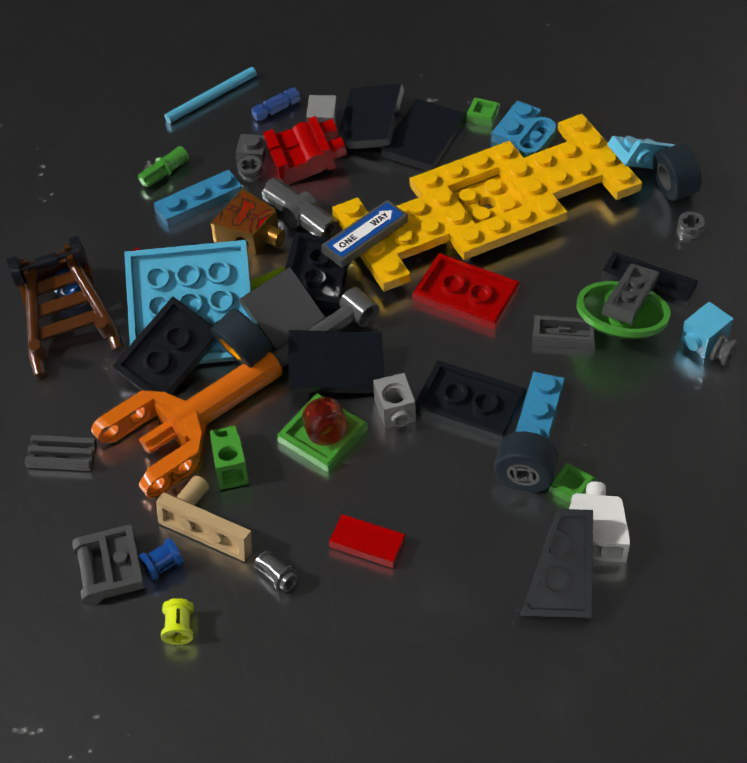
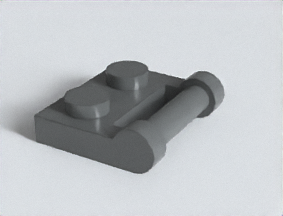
(119, 561)

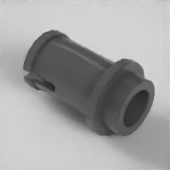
(282, 576)

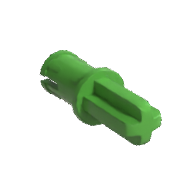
(163, 166)

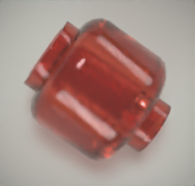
(324, 421)

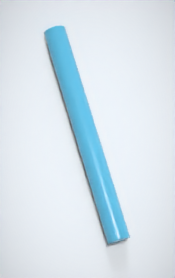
(210, 95)

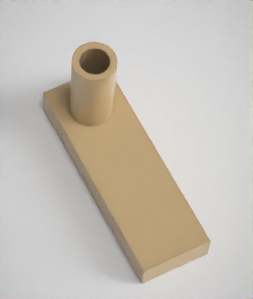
(184, 517)

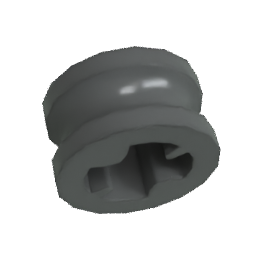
(250, 174)
(690, 218)
(723, 350)

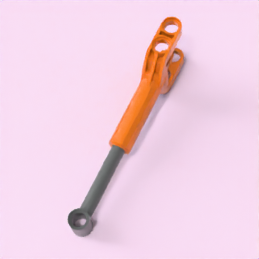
(188, 419)

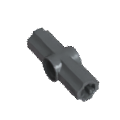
(300, 209)

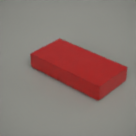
(367, 540)

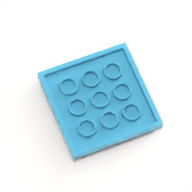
(201, 276)

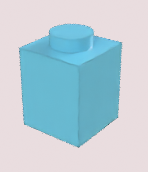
(704, 329)

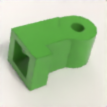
(228, 458)

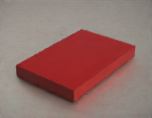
(466, 291)

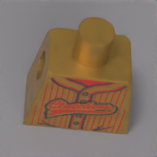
(248, 220)

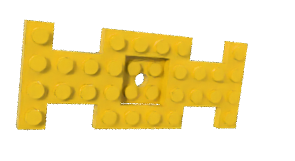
(521, 198)

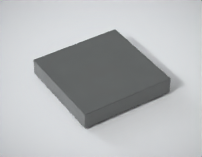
(280, 307)

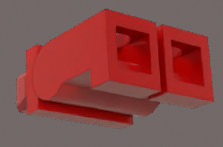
(304, 149)

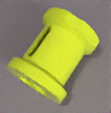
(183, 629)

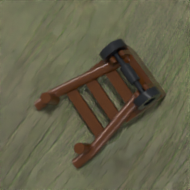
(39, 278)

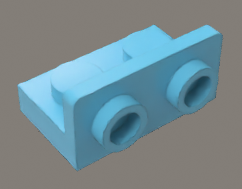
(636, 151)

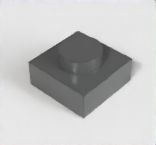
(251, 145)

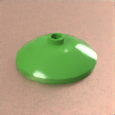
(650, 320)

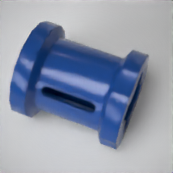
(161, 559)

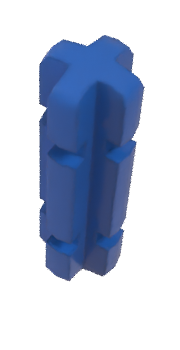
(276, 104)

